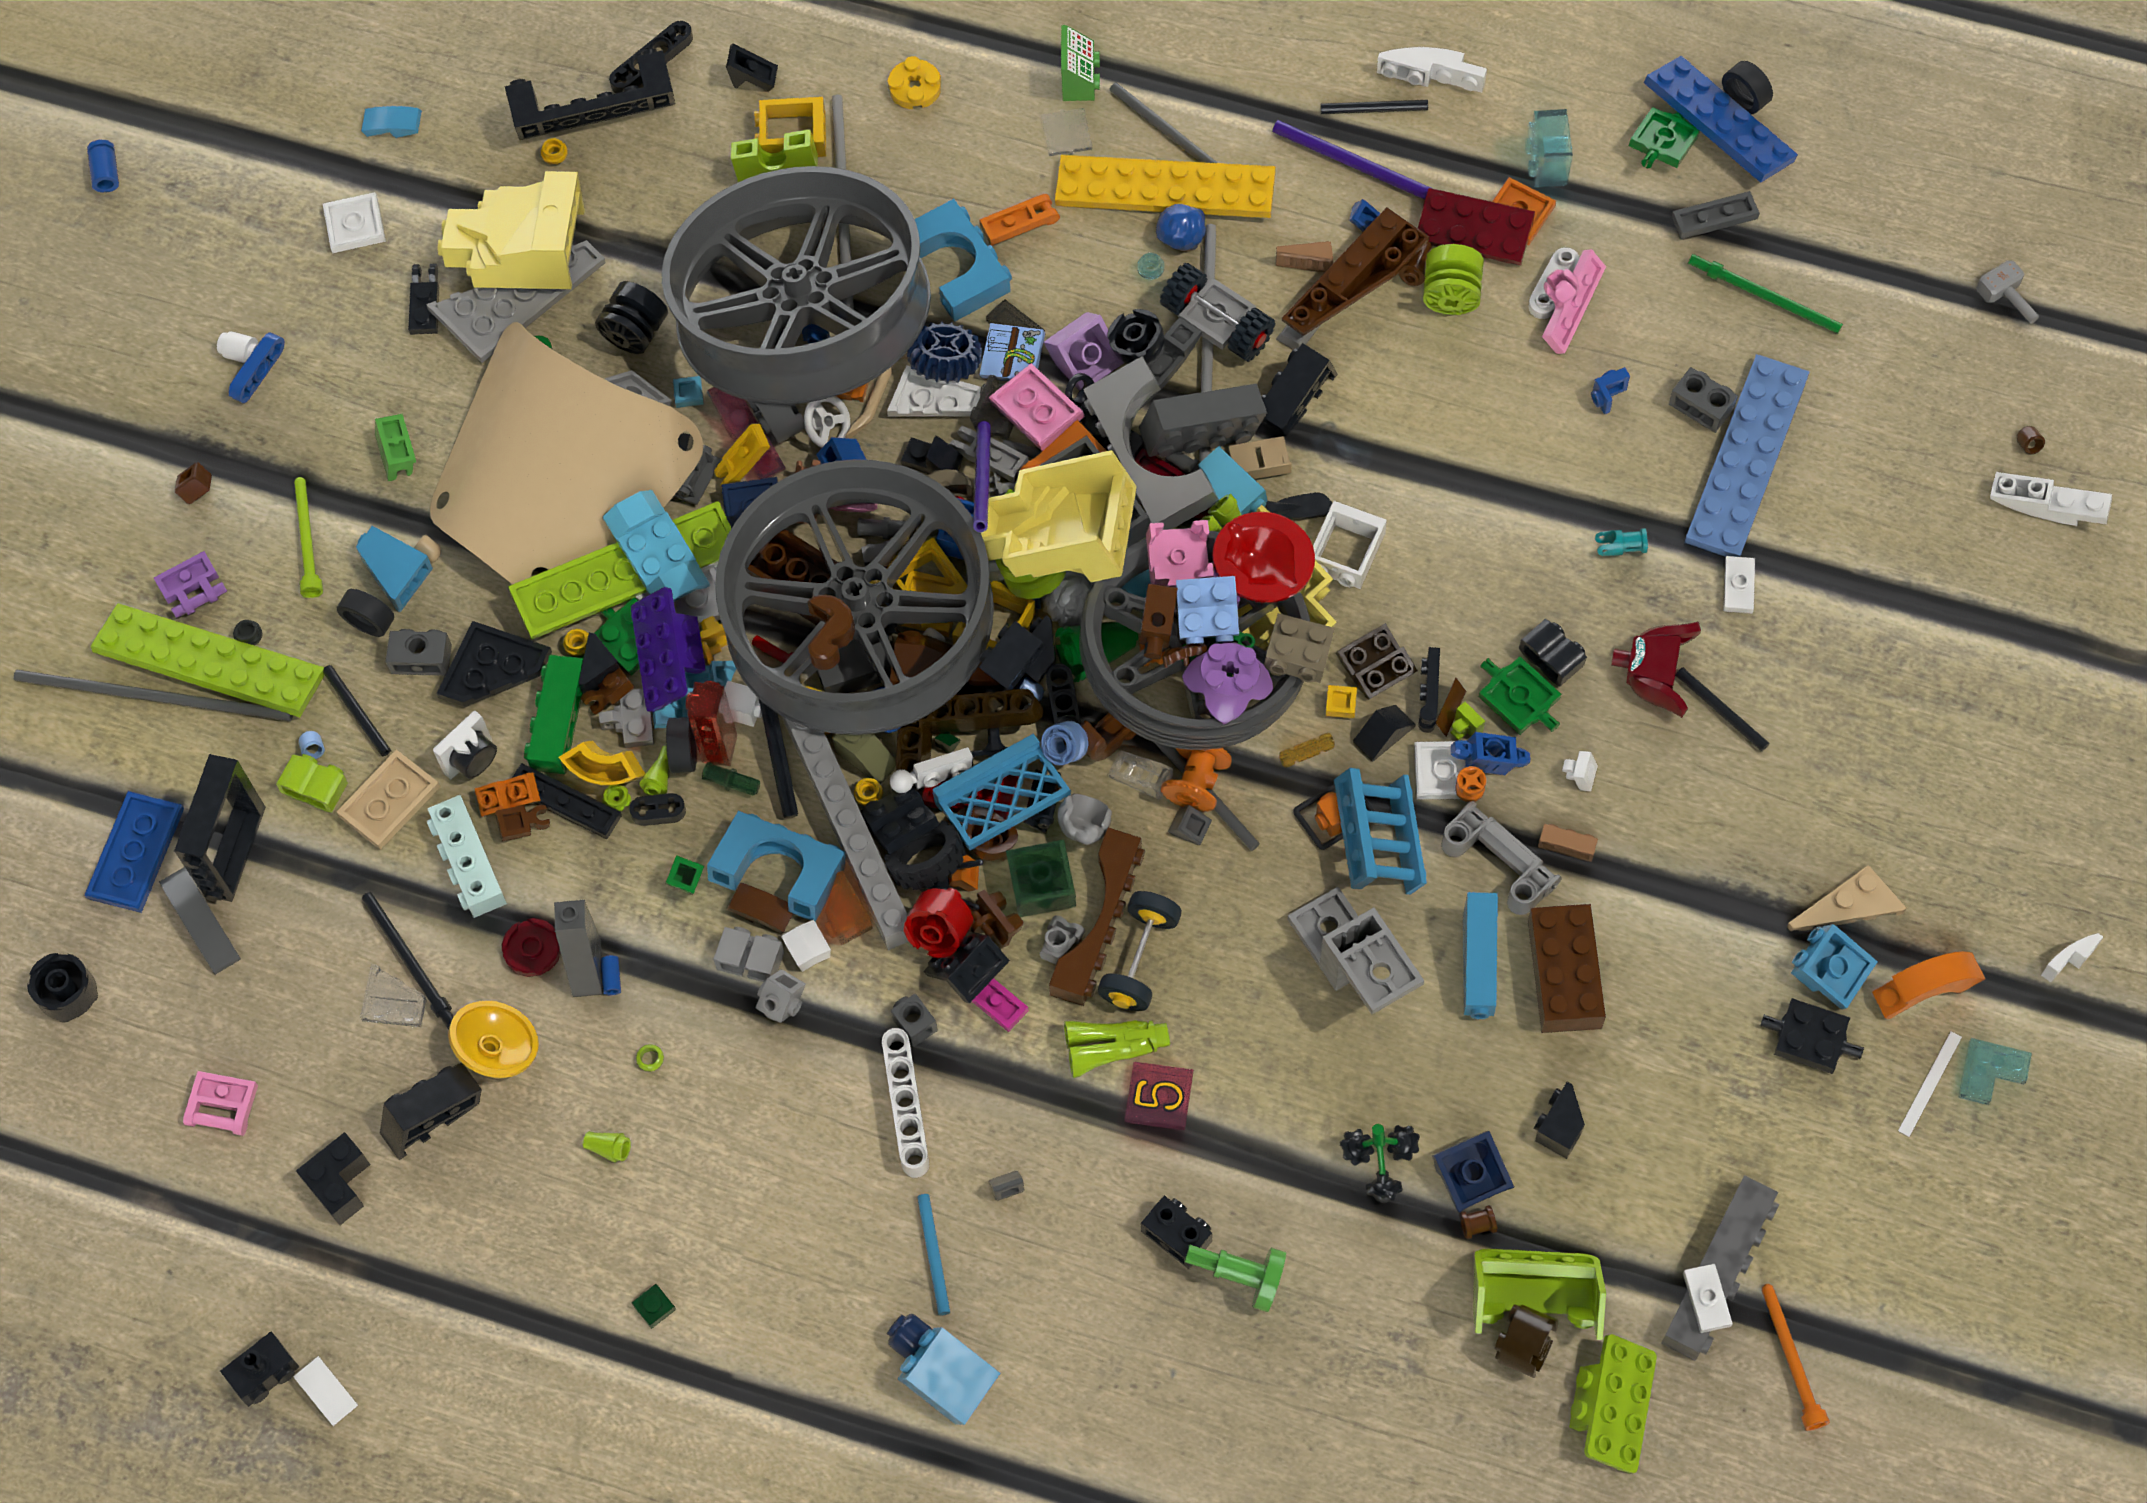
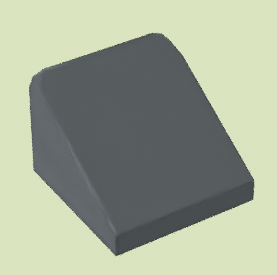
(1190, 825)
(1007, 1185)

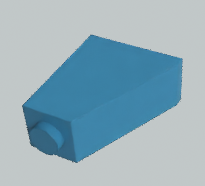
(393, 565)

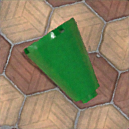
(1115, 641)

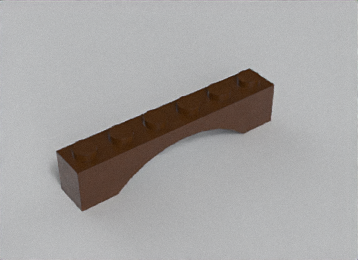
(1076, 970)

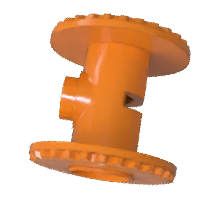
(1197, 777)

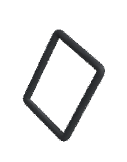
(1308, 829)

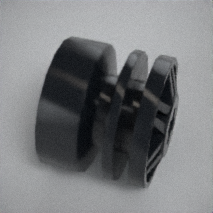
(631, 317)

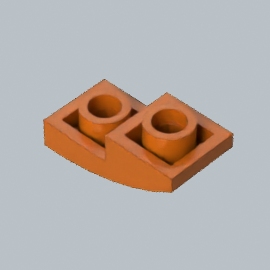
(507, 794)

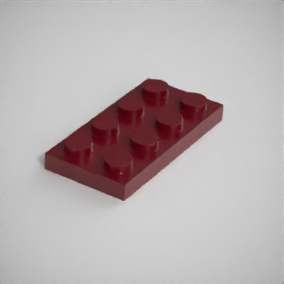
(1487, 226)

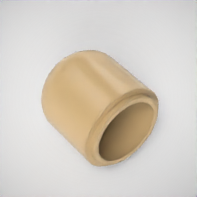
(429, 547)

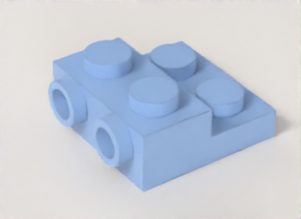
(1207, 609)

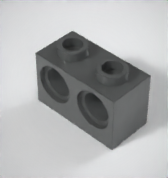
(1699, 404)

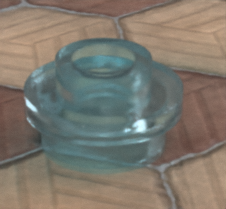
(1147, 260)

